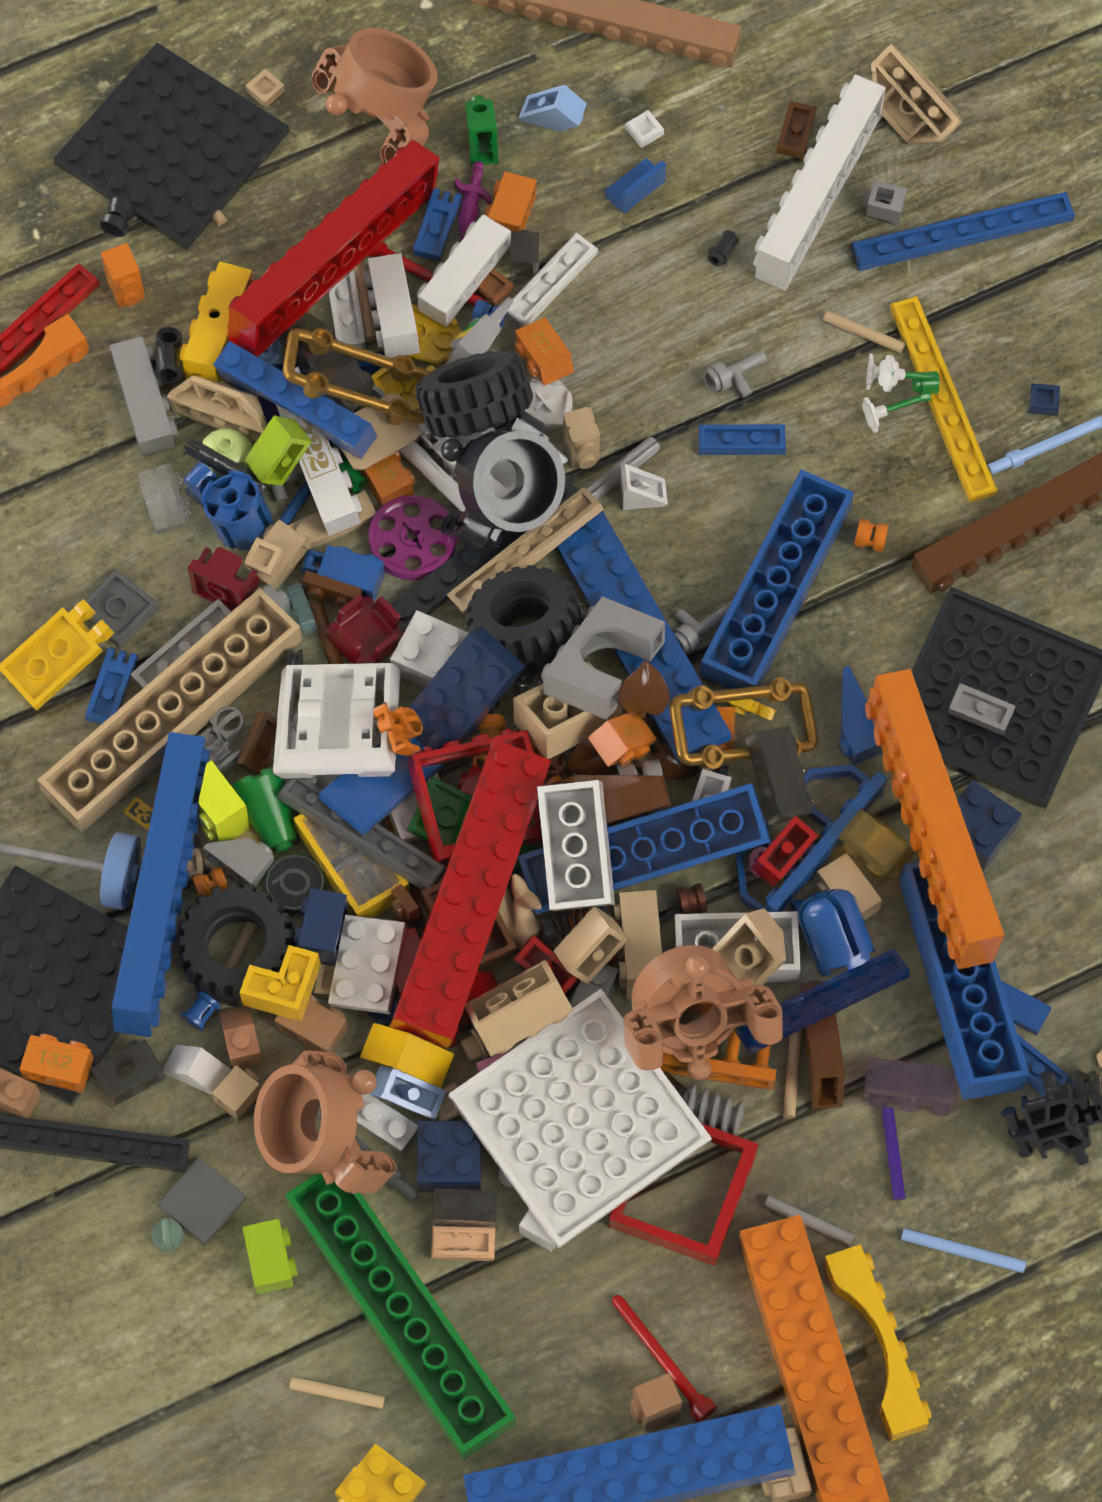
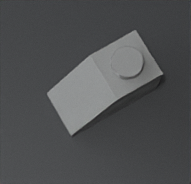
(241, 859)

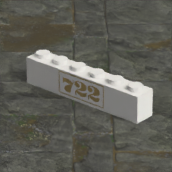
(326, 481)

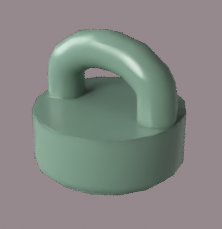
(167, 1235)

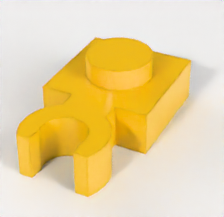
(754, 707)

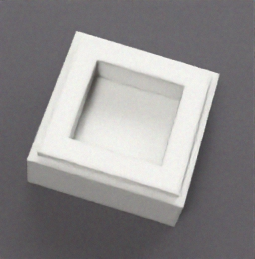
(644, 129)

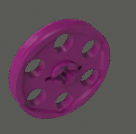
(407, 548)

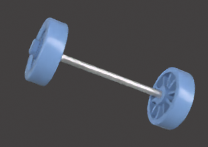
(118, 871)

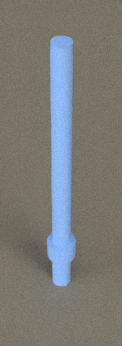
(1017, 457)

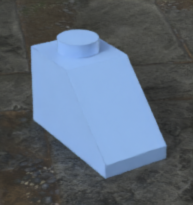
(554, 109)
(408, 1092)

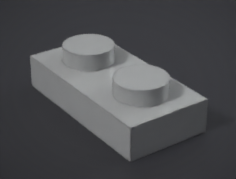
(981, 709)

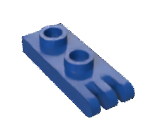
(436, 225)
(110, 686)

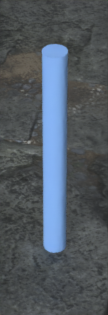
(963, 1250)

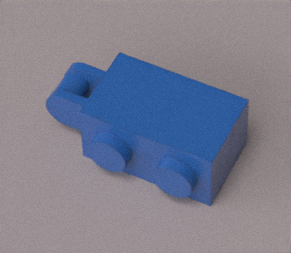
(347, 567)

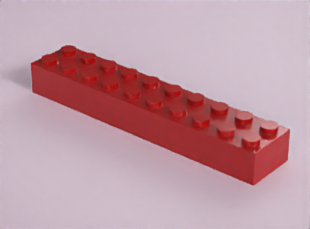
(332, 249)
(470, 894)

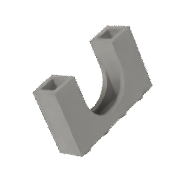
(605, 626)

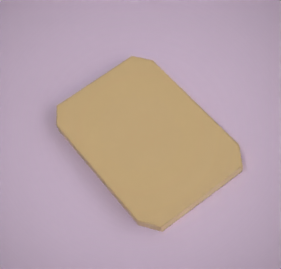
(389, 437)

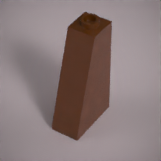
(824, 1060)

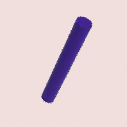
(893, 1154)

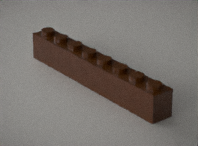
(1010, 526)

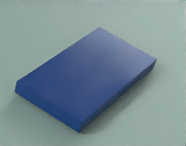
(370, 799)

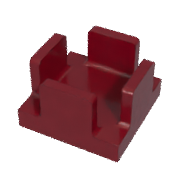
(215, 578)
(366, 630)

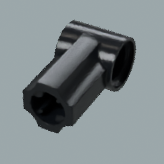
(168, 355)

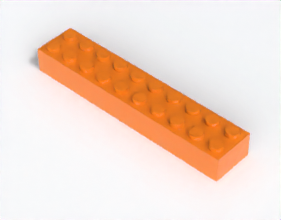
(934, 820)
(811, 1363)

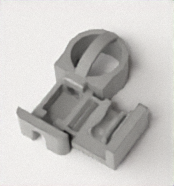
(218, 745)

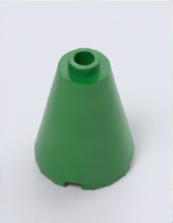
(265, 812)

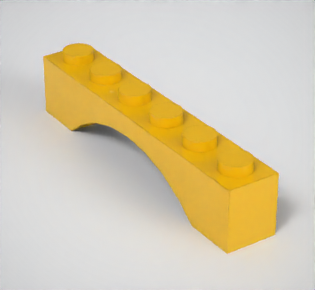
(853, 1281)

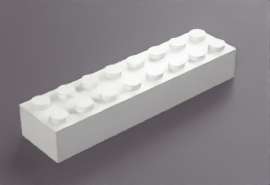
(818, 182)

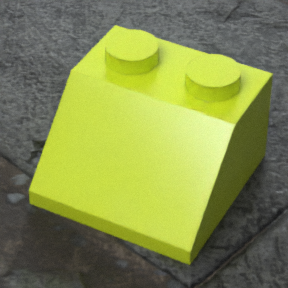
(221, 808)

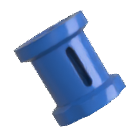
(200, 1011)

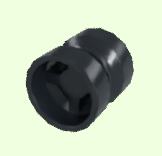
(117, 218)

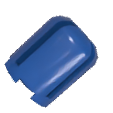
(236, 510)
(835, 930)

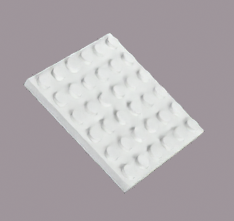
(578, 1119)

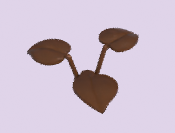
(641, 694)

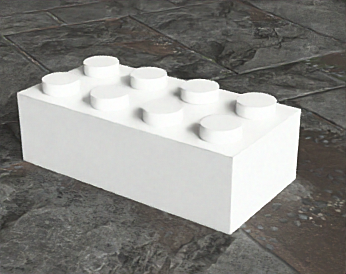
(576, 845)
(710, 928)

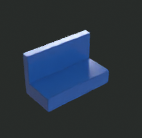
(636, 184)

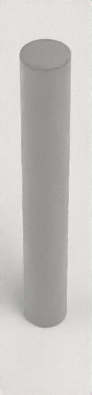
(810, 1221)

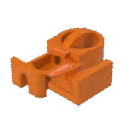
(401, 725)

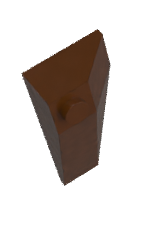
(627, 794)

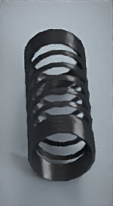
(548, 928)

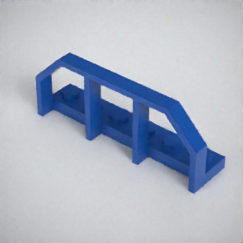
(817, 853)

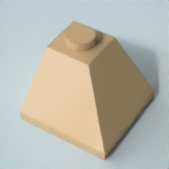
(753, 947)

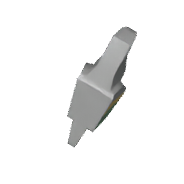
(479, 334)

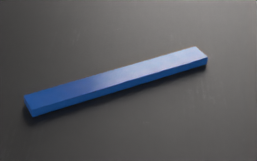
(962, 231)

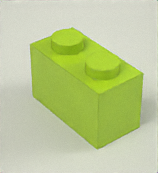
(278, 450)
(268, 1256)

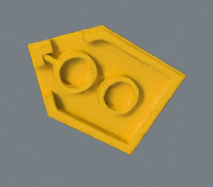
(433, 338)

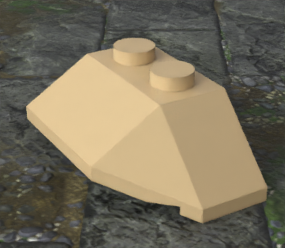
(912, 100)
(219, 406)

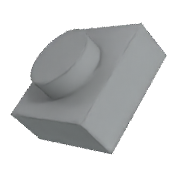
(279, 598)

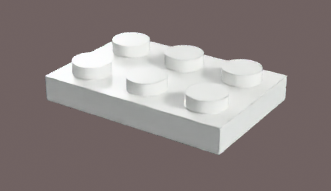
(367, 964)

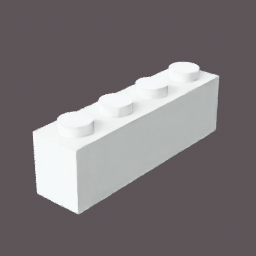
(463, 270)
(392, 305)

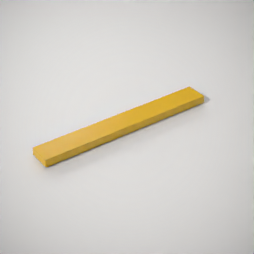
(946, 404)

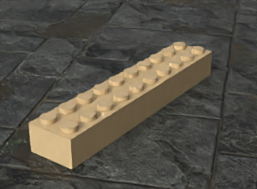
(176, 701)

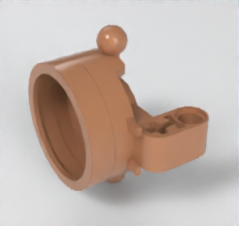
(383, 78)
(681, 980)
(288, 1130)

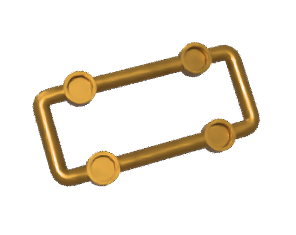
(317, 385)
(702, 698)

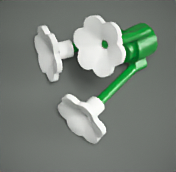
(888, 375)

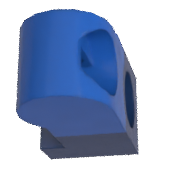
(197, 480)

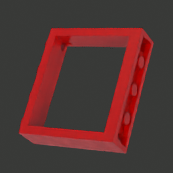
(455, 751)
(685, 1246)

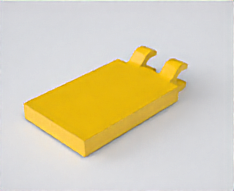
(55, 654)

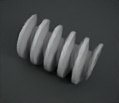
(714, 1110)

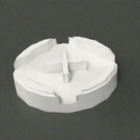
(549, 403)

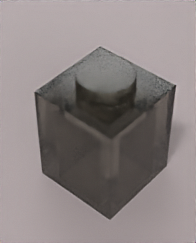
(524, 253)

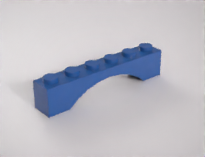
(323, 414)

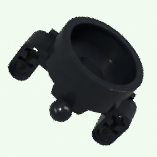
(536, 491)

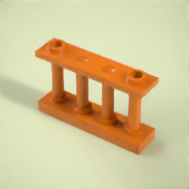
(729, 1069)

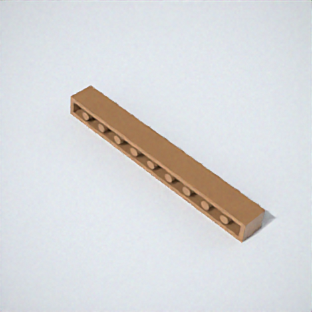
(637, 23)

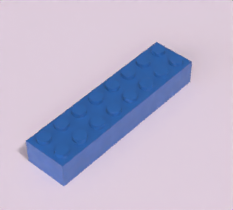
(777, 583)
(670, 840)
(968, 1003)

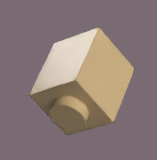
(237, 1092)

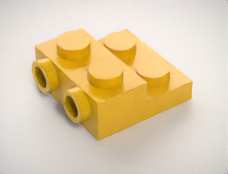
(380, 1480)

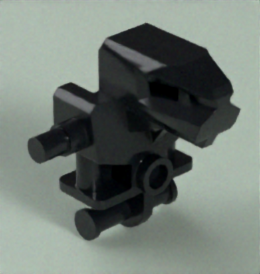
(1058, 1117)

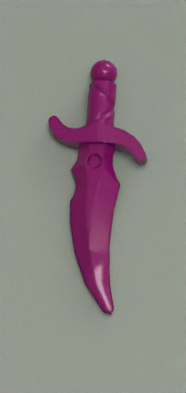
(470, 201)

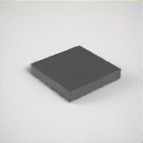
(121, 607)
(202, 1201)

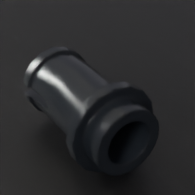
(719, 253)

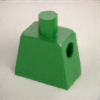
(481, 118)

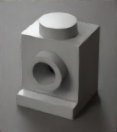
(885, 202)

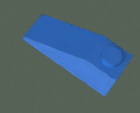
(855, 729)

